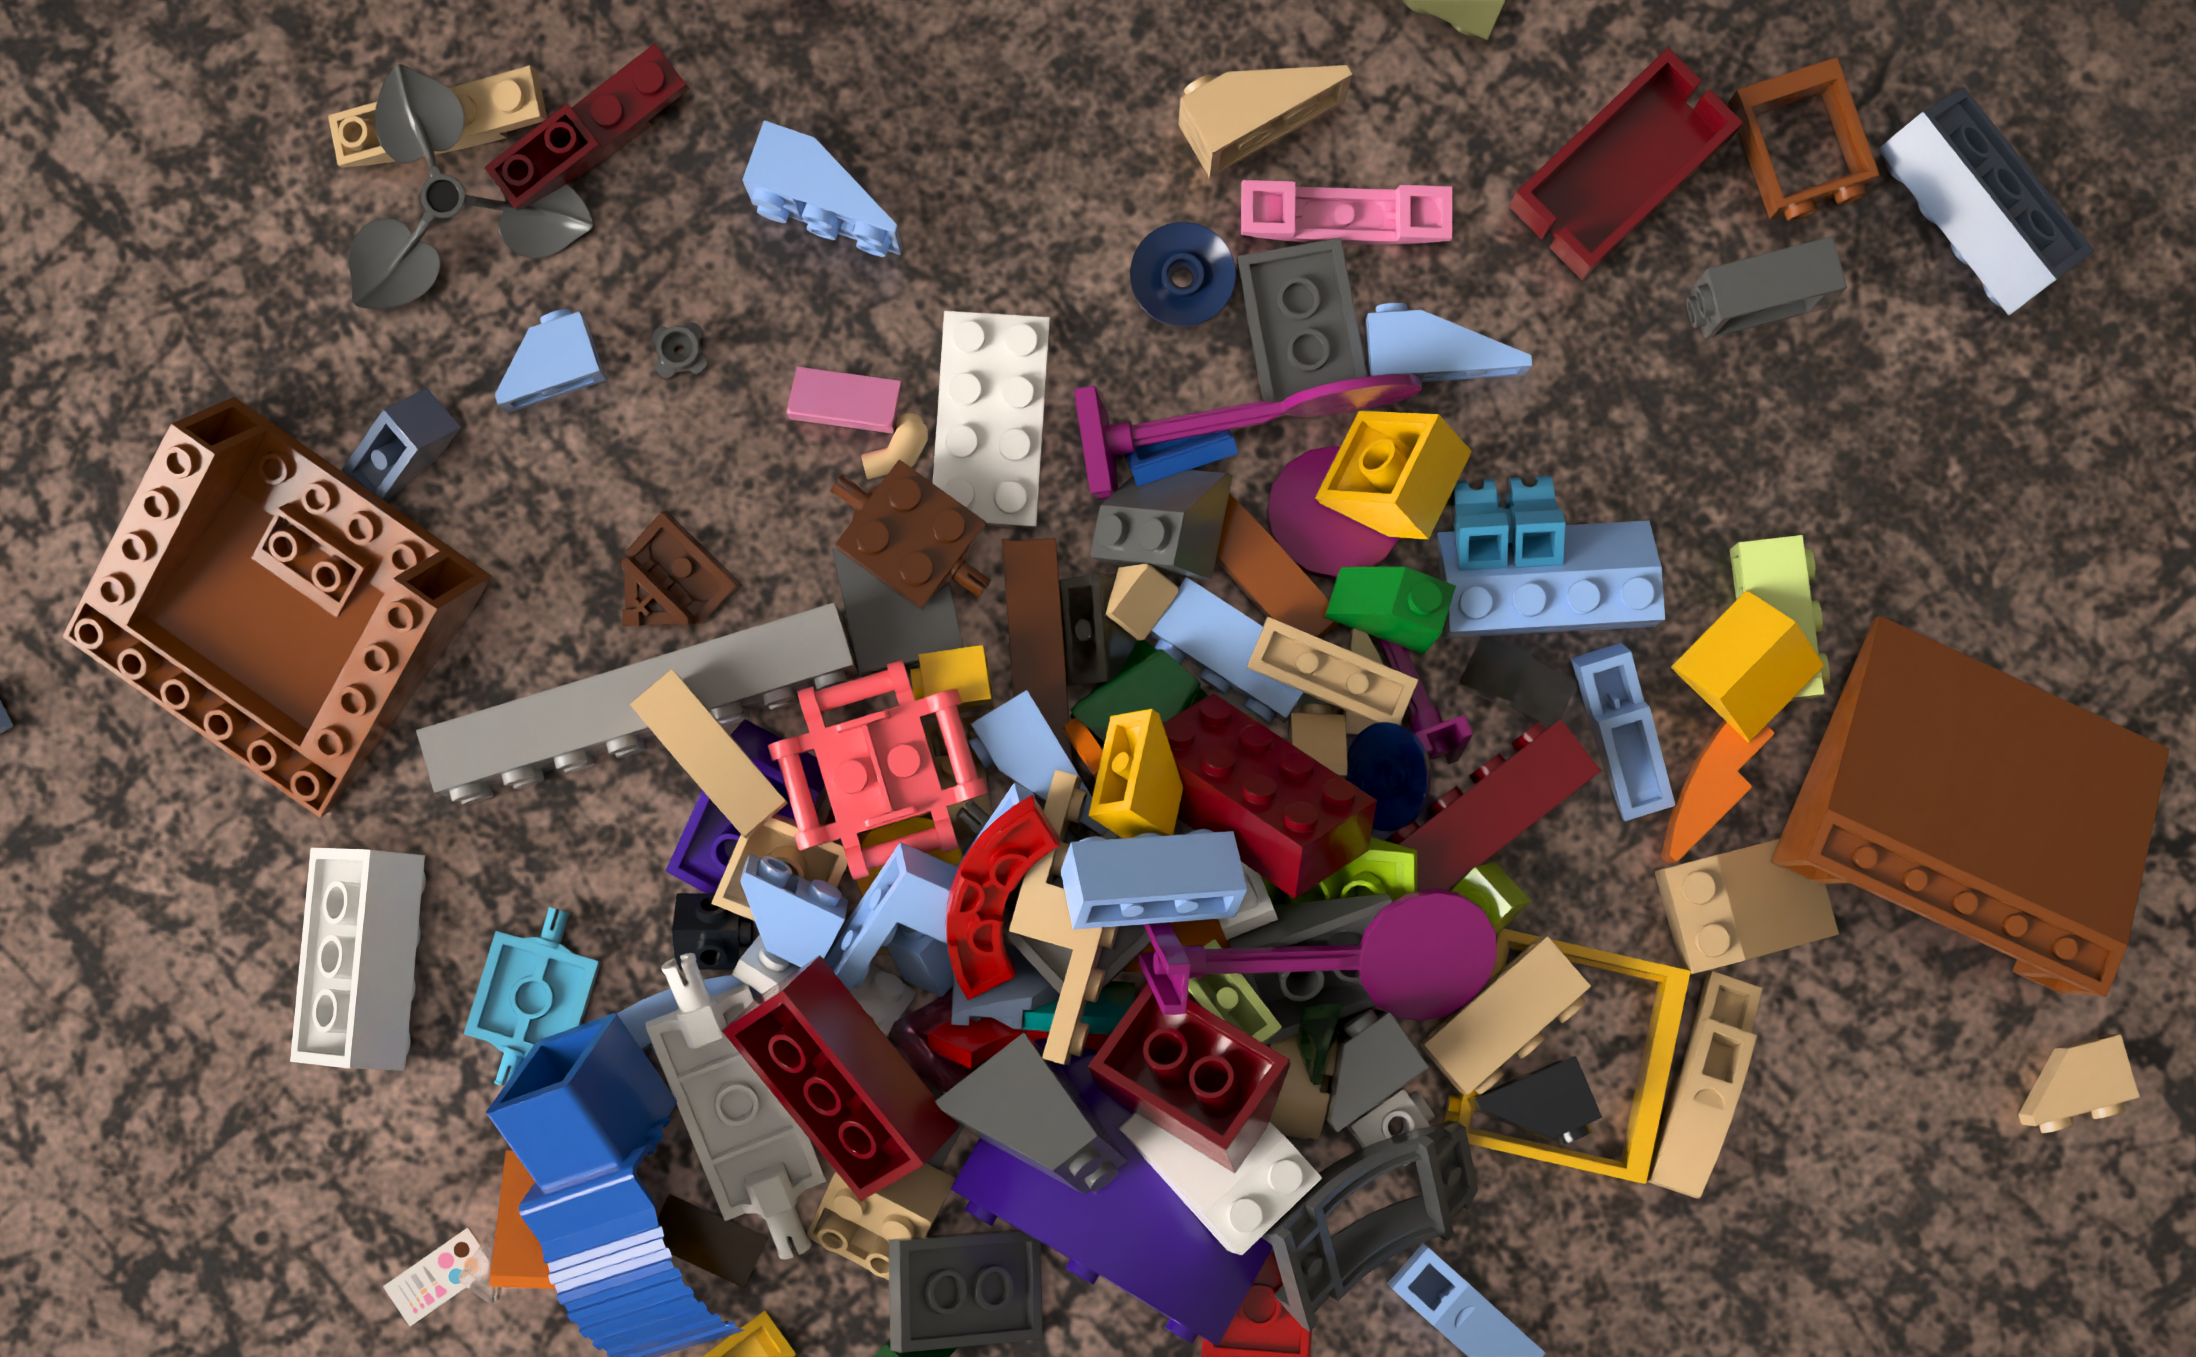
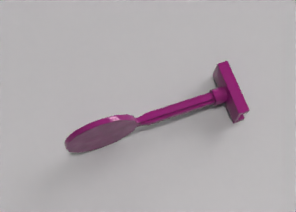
(1105, 441)
(1326, 541)
(1414, 958)

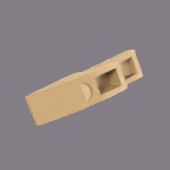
(489, 109)
(1708, 1085)

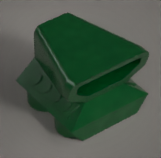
(1145, 682)

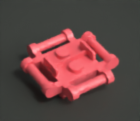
(877, 768)

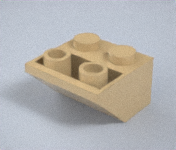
(864, 1227)

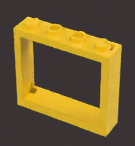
(1652, 1074)

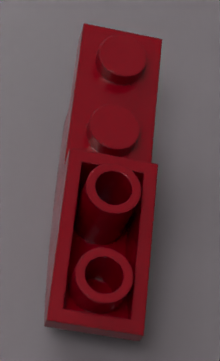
(588, 132)

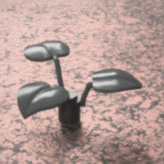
(389, 261)

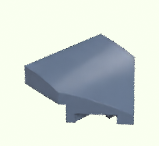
(1008, 999)

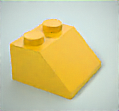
(1395, 472)

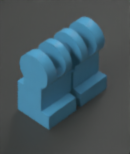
(1528, 523)

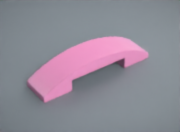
(1355, 215)

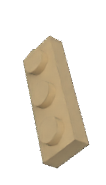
(1331, 673)

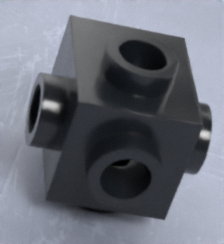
(709, 932)

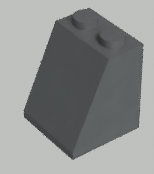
(1035, 1116)

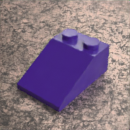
(711, 837)

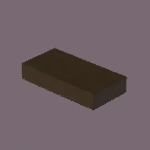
(709, 1240)

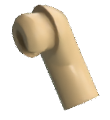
(904, 446)

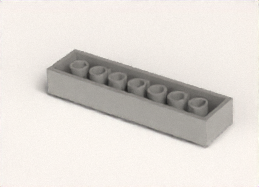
(594, 716)

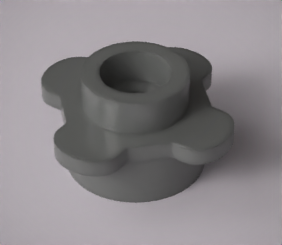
(668, 339)

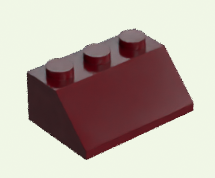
(1192, 1077)

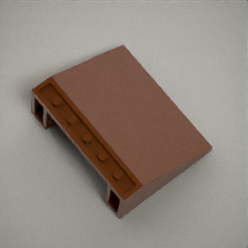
(272, 601)
(1981, 808)

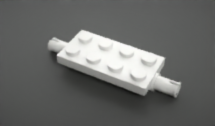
(739, 1129)

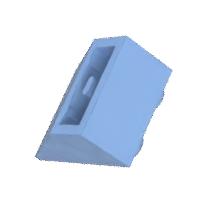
(803, 181)

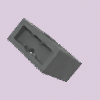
(1766, 288)

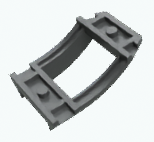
(1327, 1267)

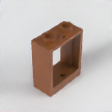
(1817, 79)

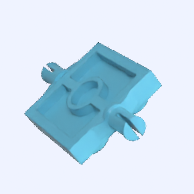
(530, 992)

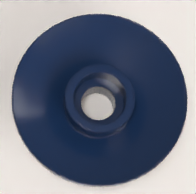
(1185, 248)

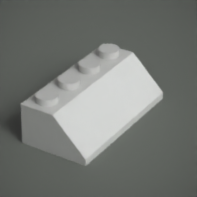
(358, 959)

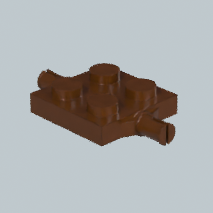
(910, 535)

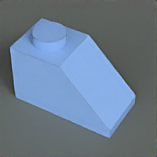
(551, 362)

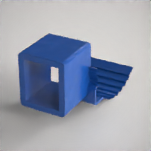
(581, 1124)

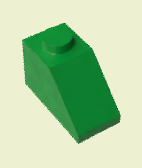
(1391, 604)

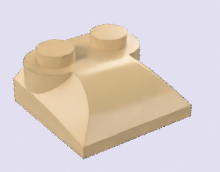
(777, 840)

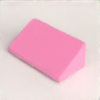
(844, 400)

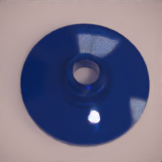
(1394, 770)

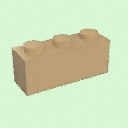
(1506, 1017)

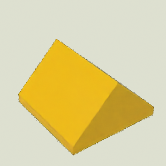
(1749, 664)

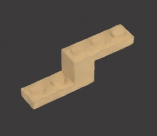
(1045, 916)

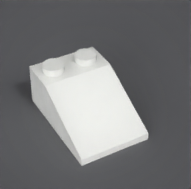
(1231, 1205)

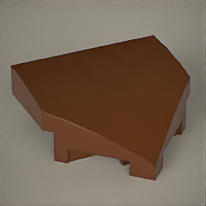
(672, 577)

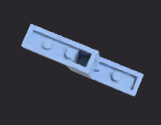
(906, 891)

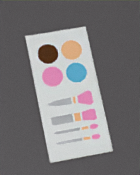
(432, 1278)

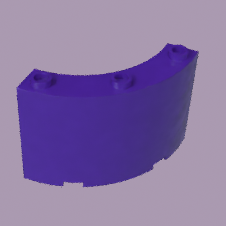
(1126, 1233)

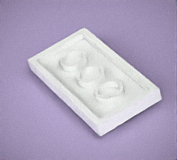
(992, 414)

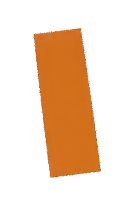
(1710, 788)

